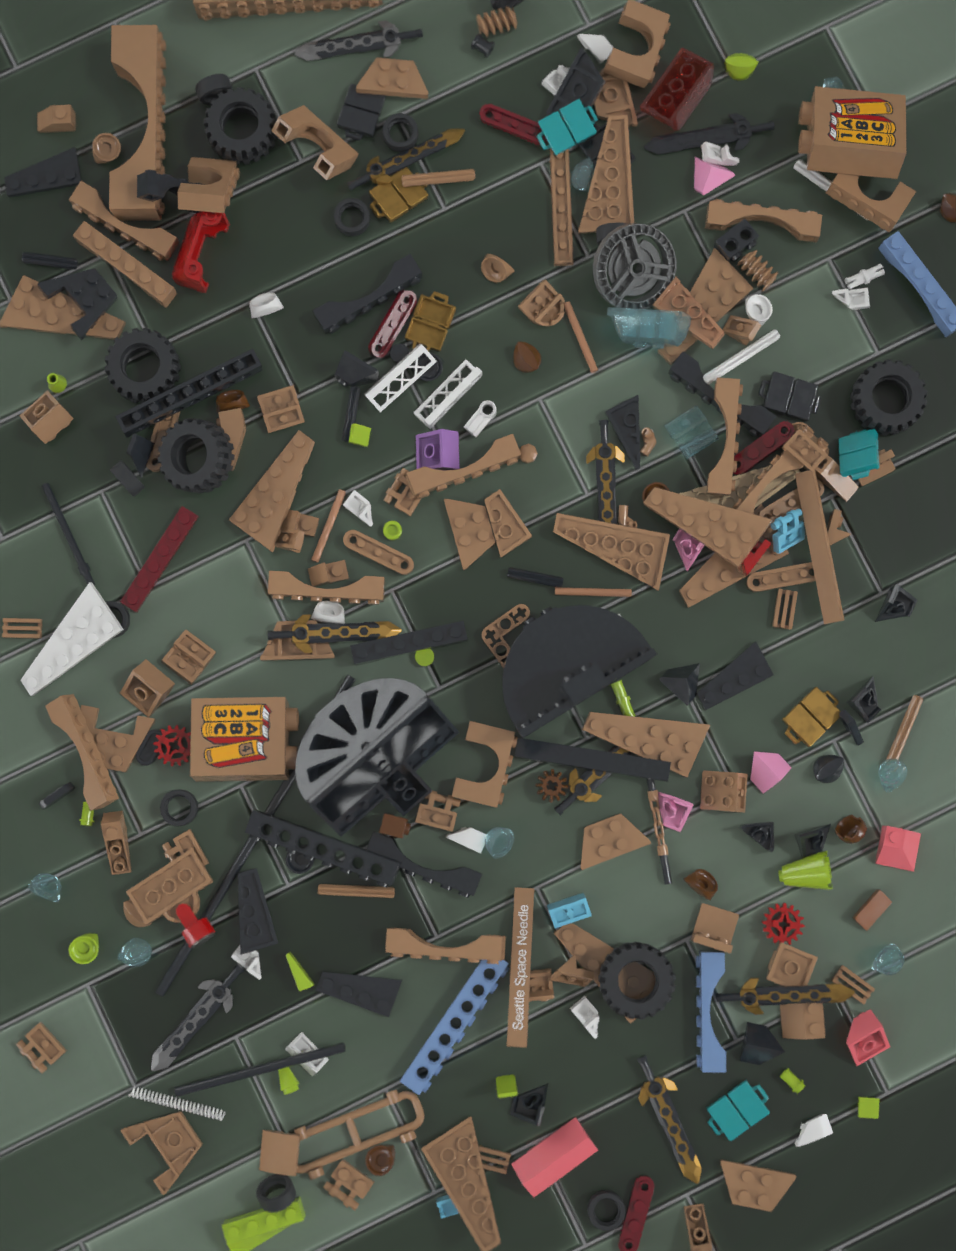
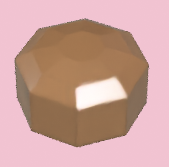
(528, 453)

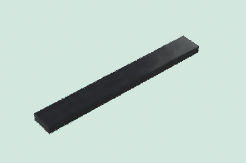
(593, 759)

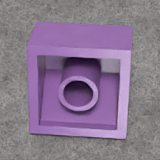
(438, 450)

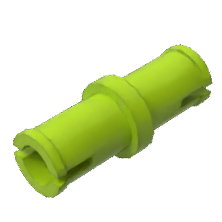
(622, 699)

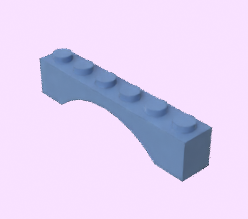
(903, 258)
(711, 969)

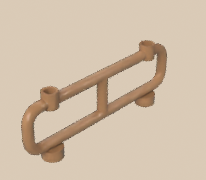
(405, 1132)

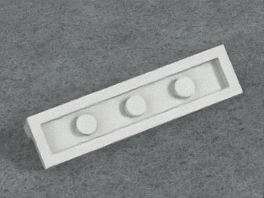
(396, 371)
(451, 396)

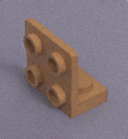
(807, 447)
(723, 791)
(715, 928)

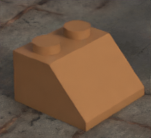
(46, 417)
(147, 687)
(802, 1021)

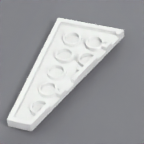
(79, 634)

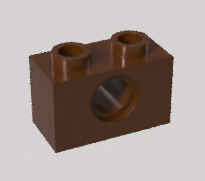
(395, 826)

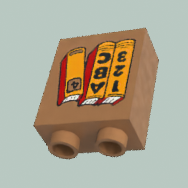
(854, 132)
(242, 739)

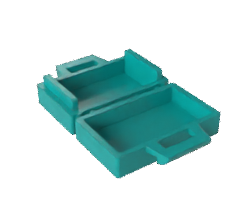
(559, 131)
(859, 454)
(745, 1105)

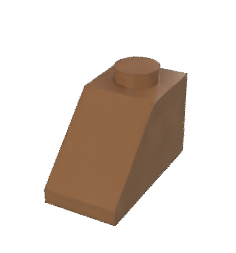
(57, 119)

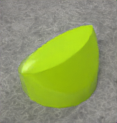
(740, 66)
(84, 948)

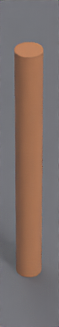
(580, 337)
(328, 526)
(593, 592)

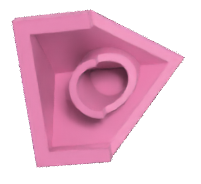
(709, 176)
(687, 547)
(768, 770)
(674, 811)

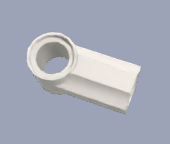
(479, 419)

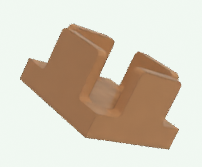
(790, 966)

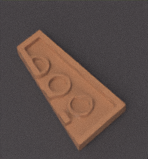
(702, 325)

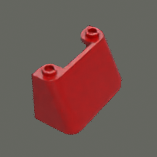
(187, 269)

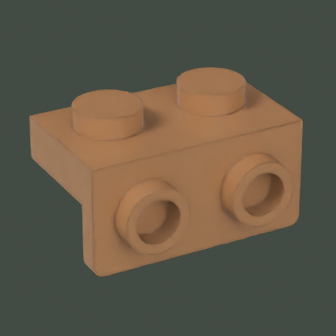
(885, 467)
(540, 985)

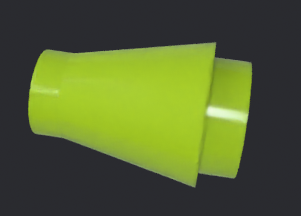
(57, 386)
(288, 1081)

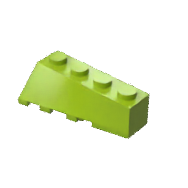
(258, 1226)

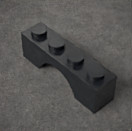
(154, 186)

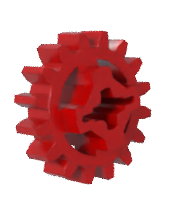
(165, 740)
(783, 914)

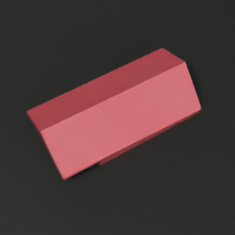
(554, 1157)

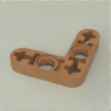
(500, 632)

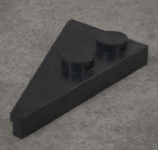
(625, 423)

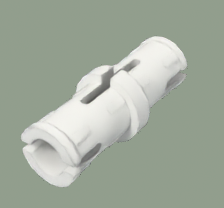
(864, 276)

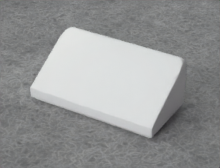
(301, 1045)

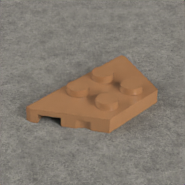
(393, 78)
(615, 100)
(470, 530)
(285, 649)
(610, 839)
(755, 1185)

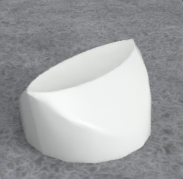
(264, 305)
(758, 308)
(329, 613)

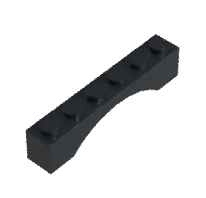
(334, 314)
(688, 372)
(409, 642)
(462, 879)

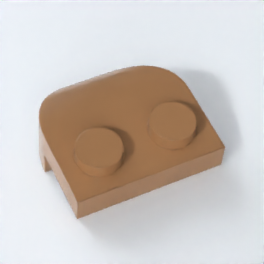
(543, 305)

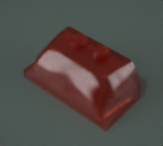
(679, 89)

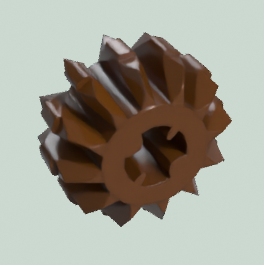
(553, 779)

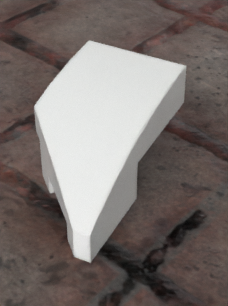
(597, 45)
(555, 79)
(717, 155)
(854, 298)
(359, 507)
(469, 838)
(249, 961)
(587, 1015)
(814, 1129)

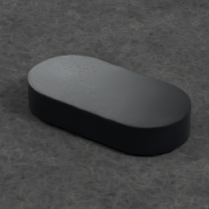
(145, 754)
(56, 795)

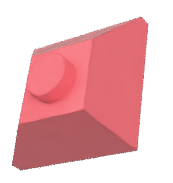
(898, 848)
(866, 1037)

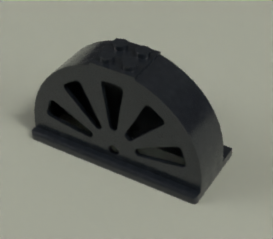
(567, 660)
(369, 750)

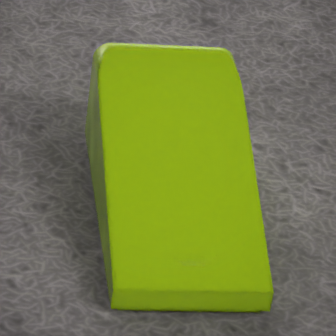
(301, 978)
(506, 1086)

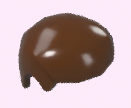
(851, 829)

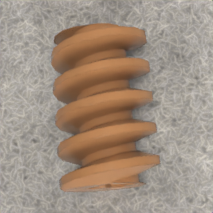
(496, 21)
(758, 270)

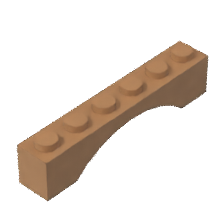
(800, 224)
(156, 240)
(125, 263)
(726, 396)
(780, 465)
(426, 479)
(368, 588)
(97, 783)
(405, 941)

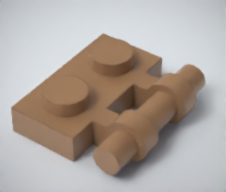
(405, 501)
(436, 816)
(184, 843)
(46, 1045)
(351, 1178)

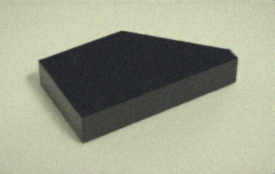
(851, 726)

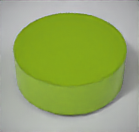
(392, 530)
(424, 657)

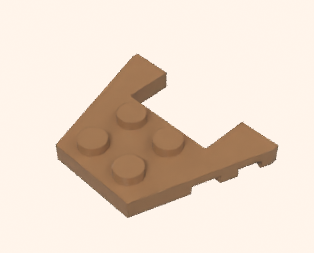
(116, 748)
(173, 1139)

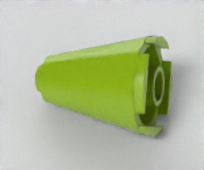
(808, 872)

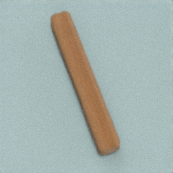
(438, 177)
(905, 727)
(351, 890)

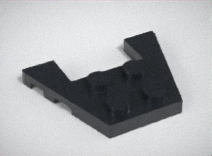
(89, 293)

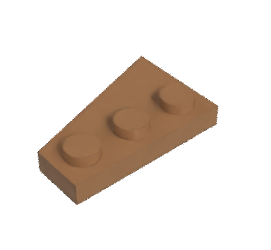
(505, 523)

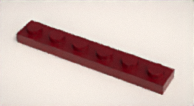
(159, 559)

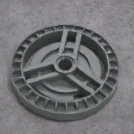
(622, 261)

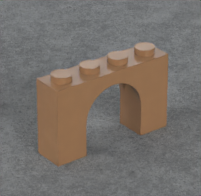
(652, 26)
(303, 123)
(220, 181)
(882, 213)
(490, 791)

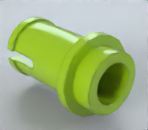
(87, 815)
(796, 1084)

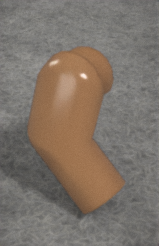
(649, 440)
(624, 519)

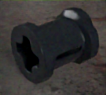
(482, 45)

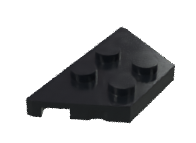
(580, 82)

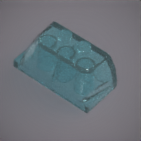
(650, 326)

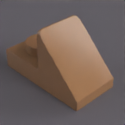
(741, 329)
(835, 521)
(301, 522)
(290, 540)
(328, 573)
(571, 975)

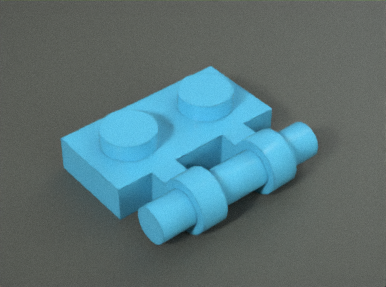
(787, 535)

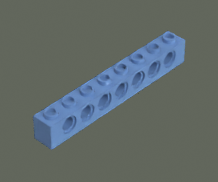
(411, 1077)

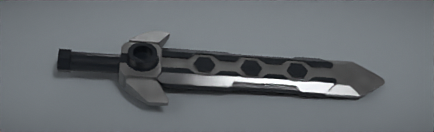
(363, 42)
(197, 1017)

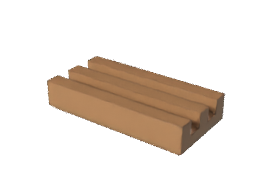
(785, 606)
(5, 628)
(866, 994)
(496, 1152)

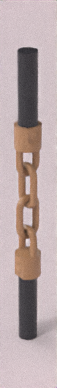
(662, 849)

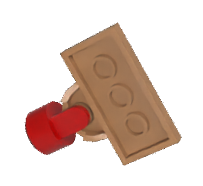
(174, 894)

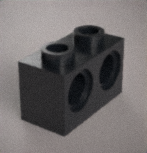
(733, 238)

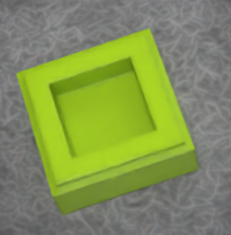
(359, 435)
(868, 1107)

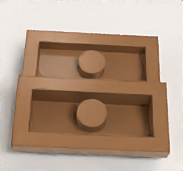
(280, 408)
(188, 657)
(279, 1152)

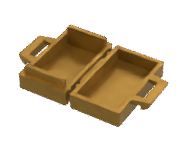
(395, 198)
(432, 315)
(811, 717)

